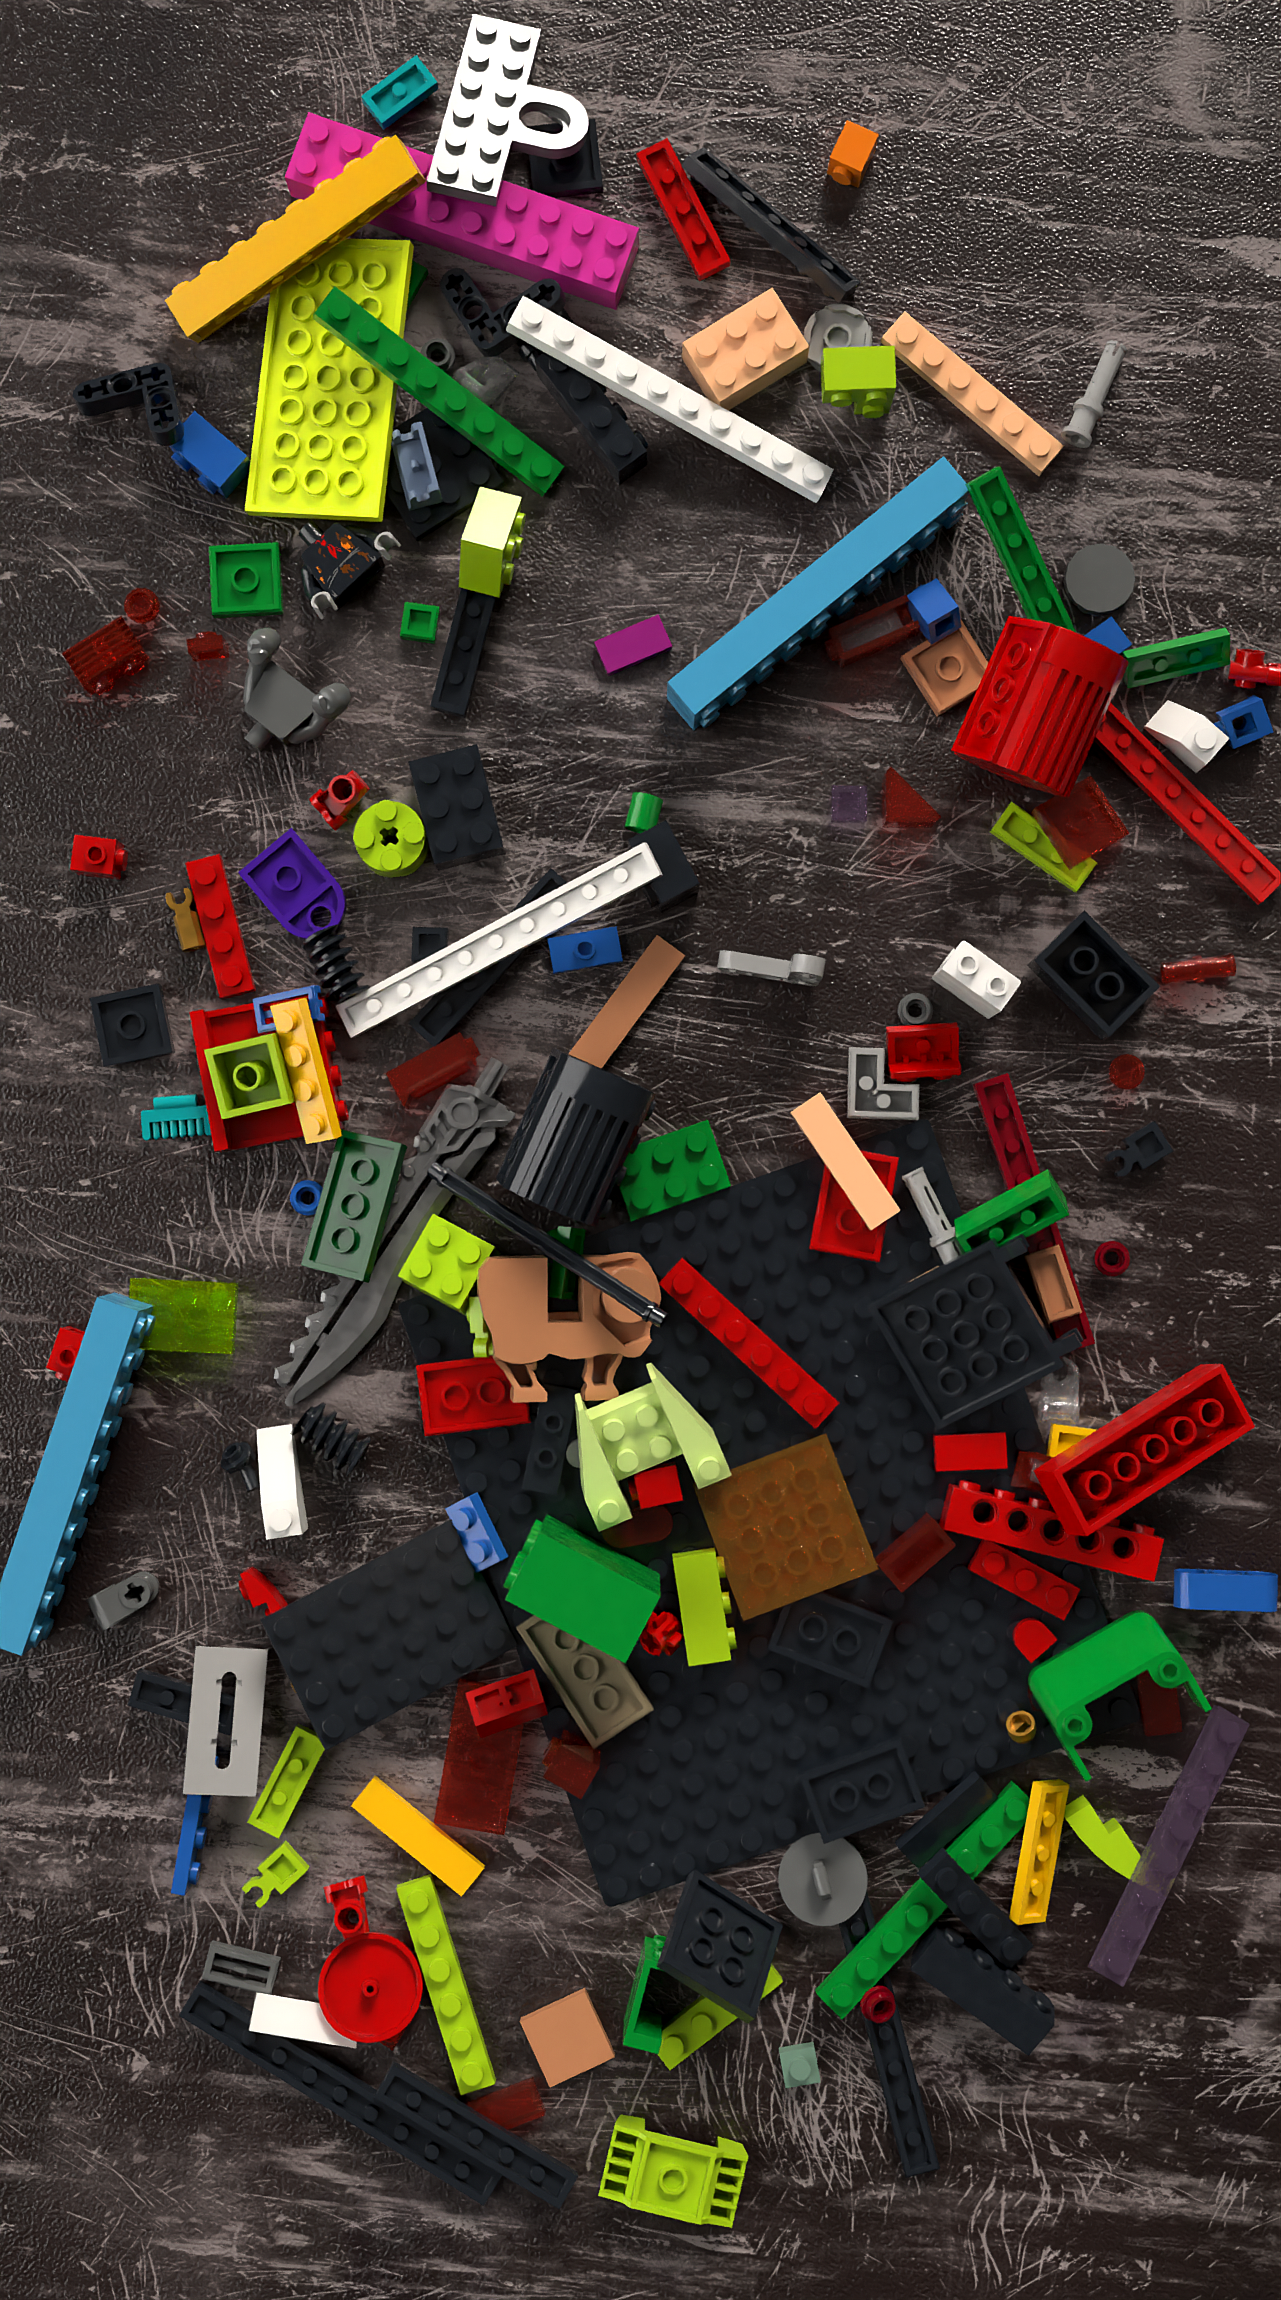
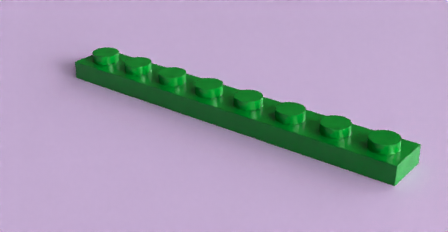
(437, 391)
(921, 1905)

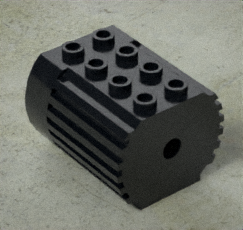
(575, 1138)

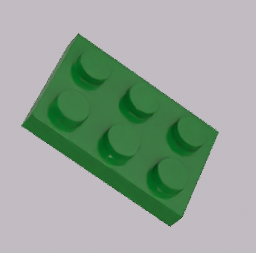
(672, 1170)

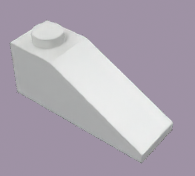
(280, 1483)

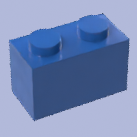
(210, 456)

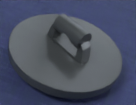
(822, 1880)

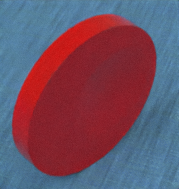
(370, 1987)

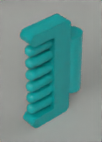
(173, 1109)

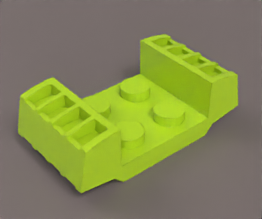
(673, 2174)

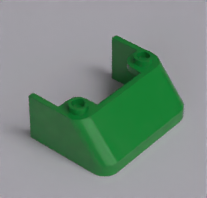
(1100, 1665)

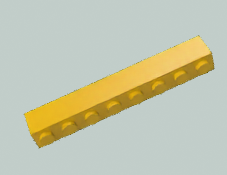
(295, 238)

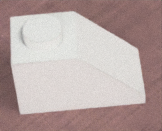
(1186, 734)

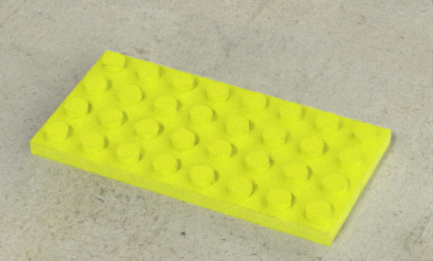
(320, 404)

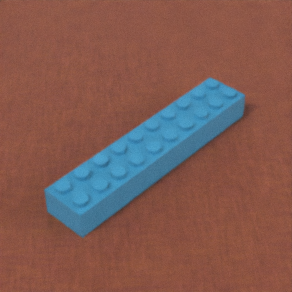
(818, 594)
(70, 1469)

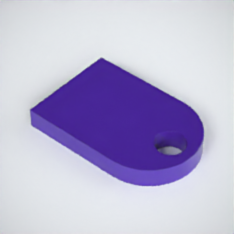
(295, 885)

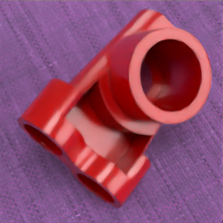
(1249, 669)
(334, 803)
(344, 1898)

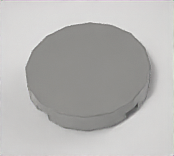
(835, 328)

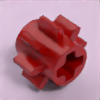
(661, 1634)

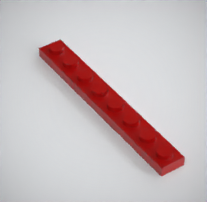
(1187, 806)

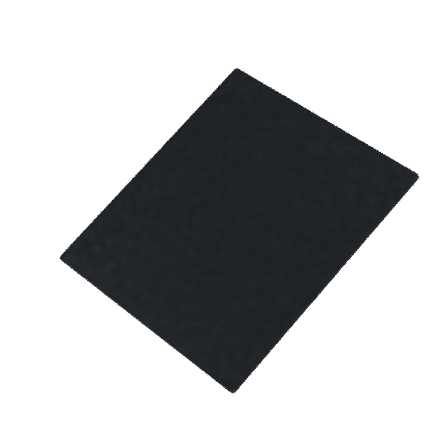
(722, 1750)

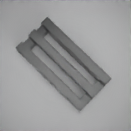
(243, 1954)

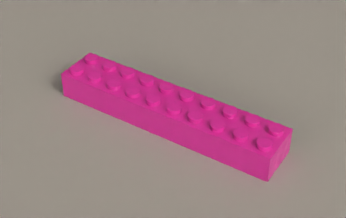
(519, 235)

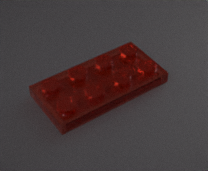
(476, 1771)

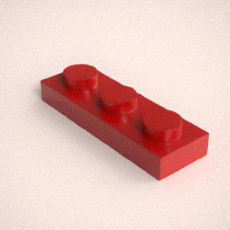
(1024, 1578)

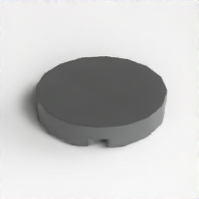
(1099, 579)

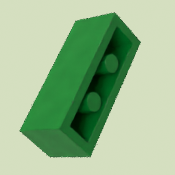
(1017, 1211)

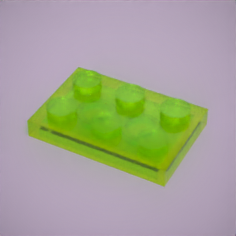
(189, 1314)

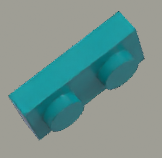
(399, 92)

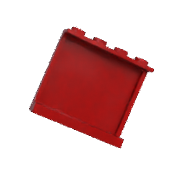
(268, 1125)

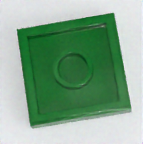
(246, 580)

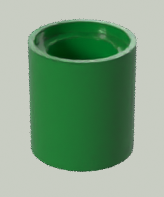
(643, 812)

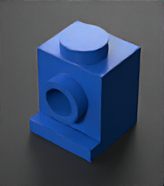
(1254, 726)

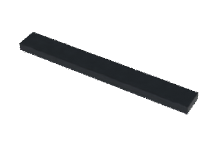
(895, 2067)

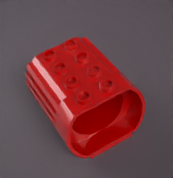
(1039, 705)

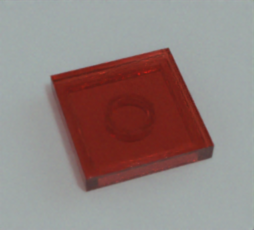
(1080, 824)

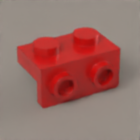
(923, 1051)

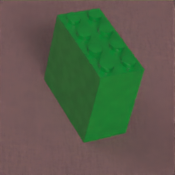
(583, 1587)

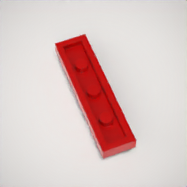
(683, 209)
(220, 926)

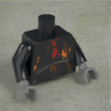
(340, 562)

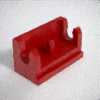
(506, 1703)

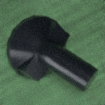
(241, 1461)

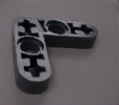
(496, 321)
(157, 386)

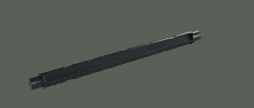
(550, 1246)

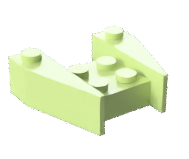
(638, 1434)

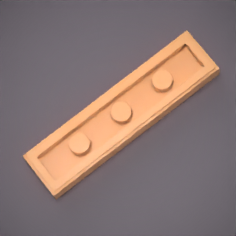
(845, 1161)

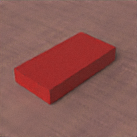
(970, 1451)

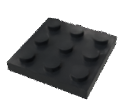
(459, 471)
(720, 1946)

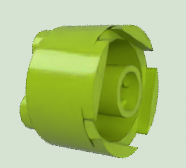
(391, 819)

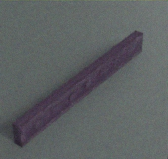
(1168, 1845)

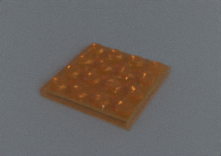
(786, 1527)

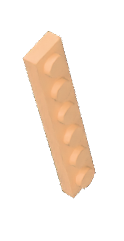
(972, 394)

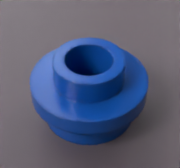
(296, 1197)

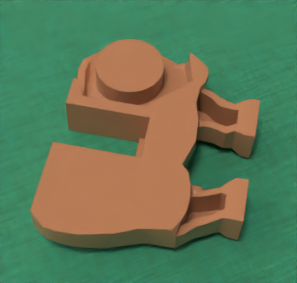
(601, 1331)

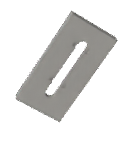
(241, 1774)

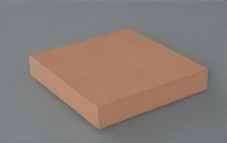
(947, 669)
(567, 2037)

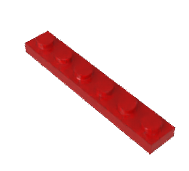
(748, 1343)

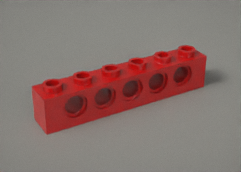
(957, 1516)

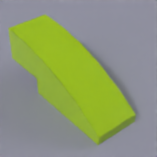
(1105, 1840)

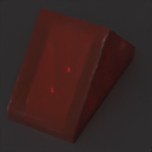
(903, 805)

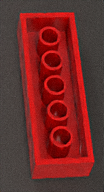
(1144, 1449)

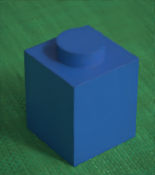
(934, 611)

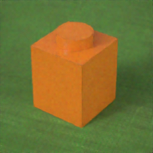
(852, 154)

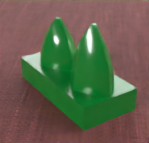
(562, 1281)

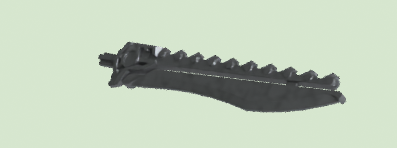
(446, 1130)

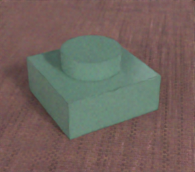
(799, 2064)

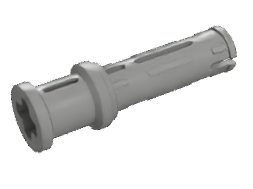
(1089, 408)
(939, 1227)

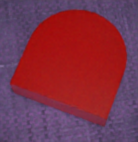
(1032, 1638)

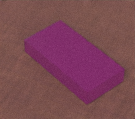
(633, 645)

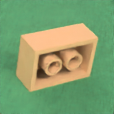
(745, 351)

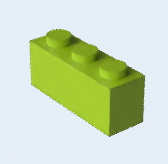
(703, 1606)

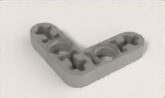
(800, 970)

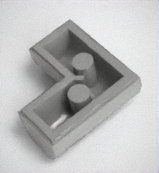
(869, 1095)

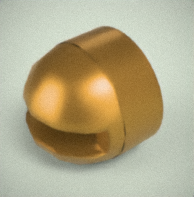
(1017, 1725)

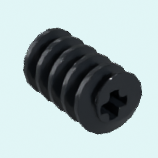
(333, 964)
(331, 1437)

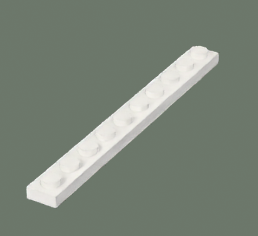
(669, 399)
(499, 940)

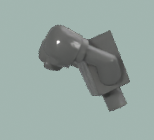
(280, 702)

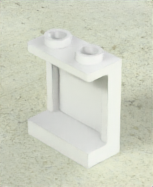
(976, 980)

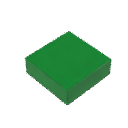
(420, 622)

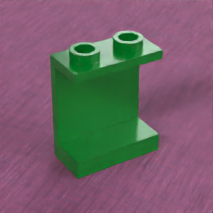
(641, 2027)

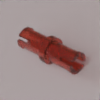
(1198, 969)

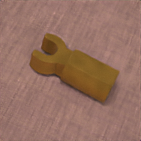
(187, 922)

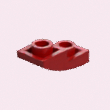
(260, 1590)

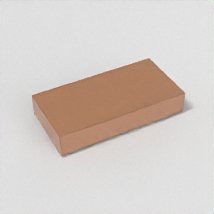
(1052, 1284)

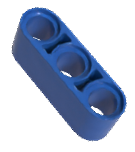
(1225, 1590)

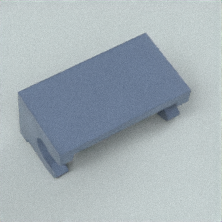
(416, 467)

